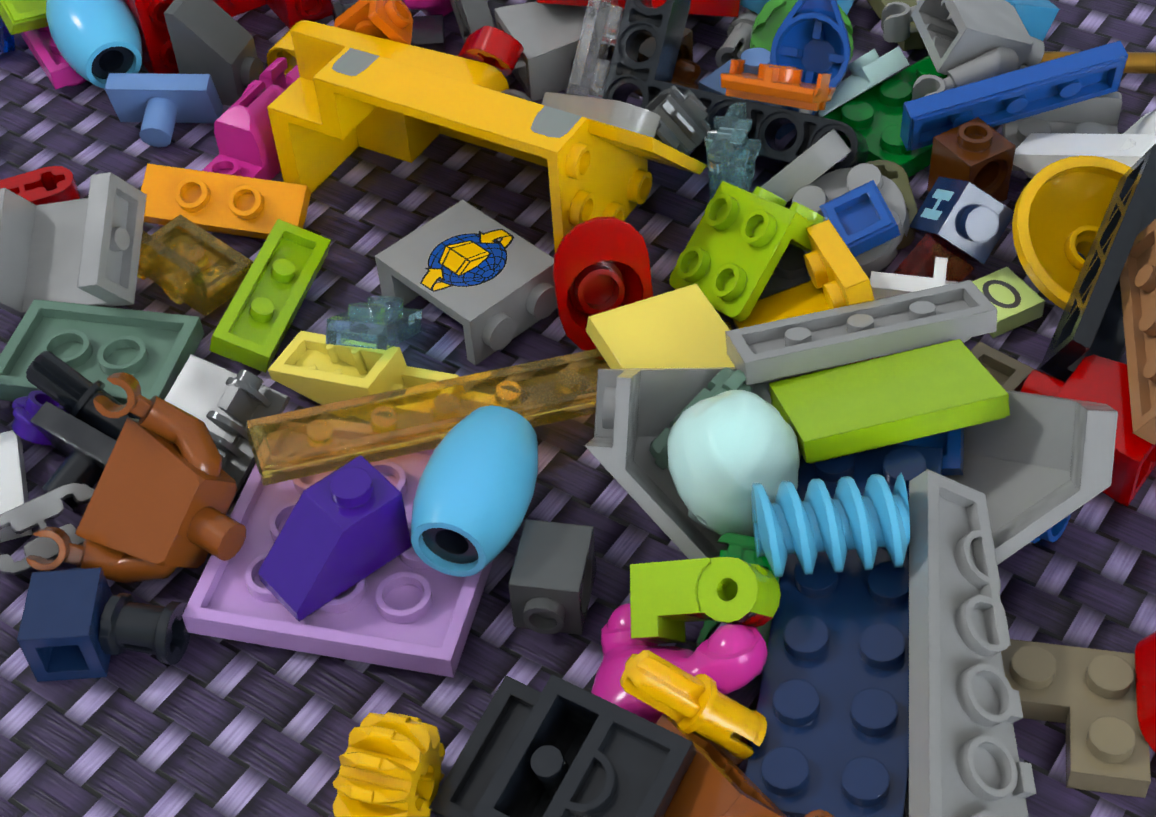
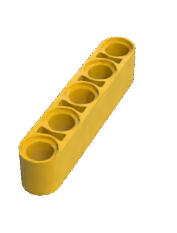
(430, 60)

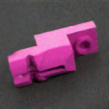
(245, 129)

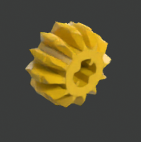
(389, 768)

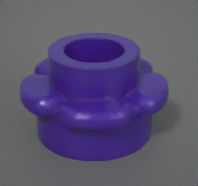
(24, 411)

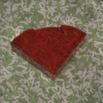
(922, 260)

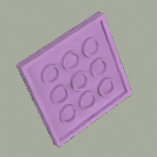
(392, 618)

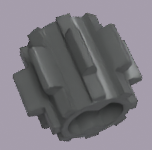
(681, 119)

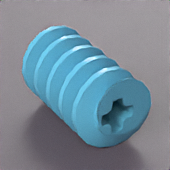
(831, 524)

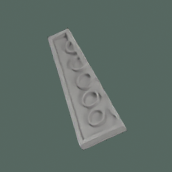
(958, 690)

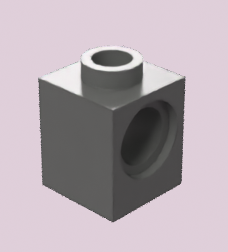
(553, 577)

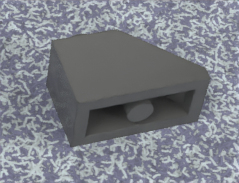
(213, 44)

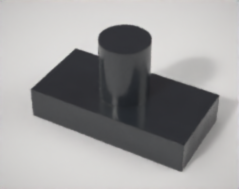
(83, 445)

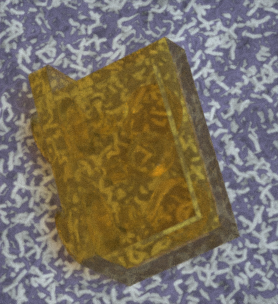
(192, 265)

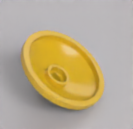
(1061, 217)

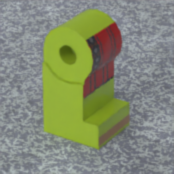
(698, 590)

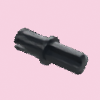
(74, 392)

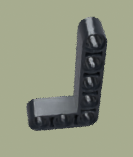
(656, 74)

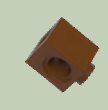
(974, 155)

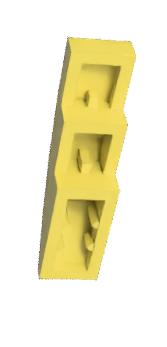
(344, 372)

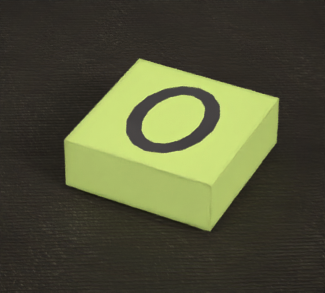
(1013, 299)

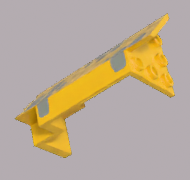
(399, 109)

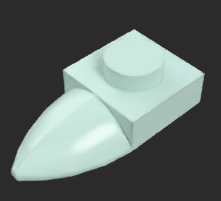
(866, 73)

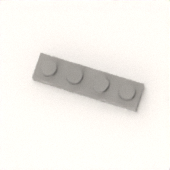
(860, 332)

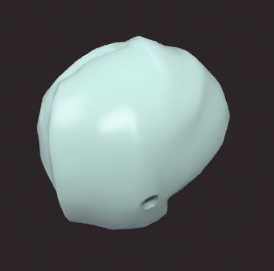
(725, 448)

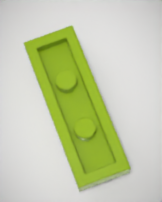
(270, 296)

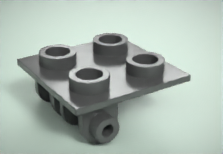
(224, 405)

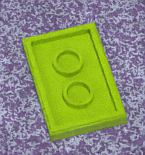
(888, 400)

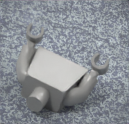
(963, 40)

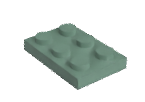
(101, 343)

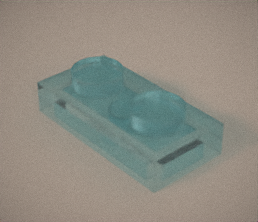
(374, 324)

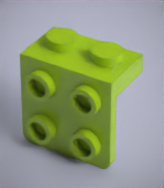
(741, 246)

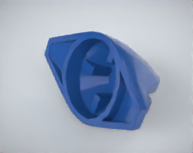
(814, 41)

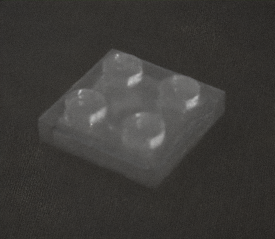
(590, 61)

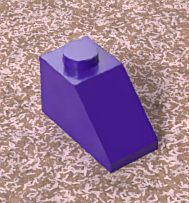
(336, 538)

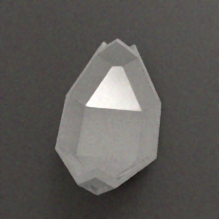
(1028, 465)

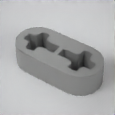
(808, 166)
(35, 514)

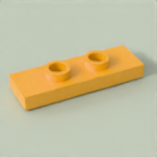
(222, 200)

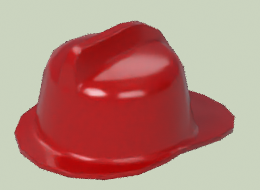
(597, 270)

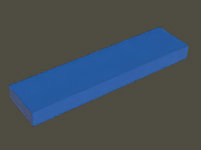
(1015, 94)

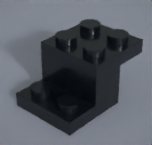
(563, 758)

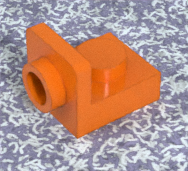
(379, 18)

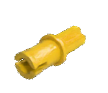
(693, 703)

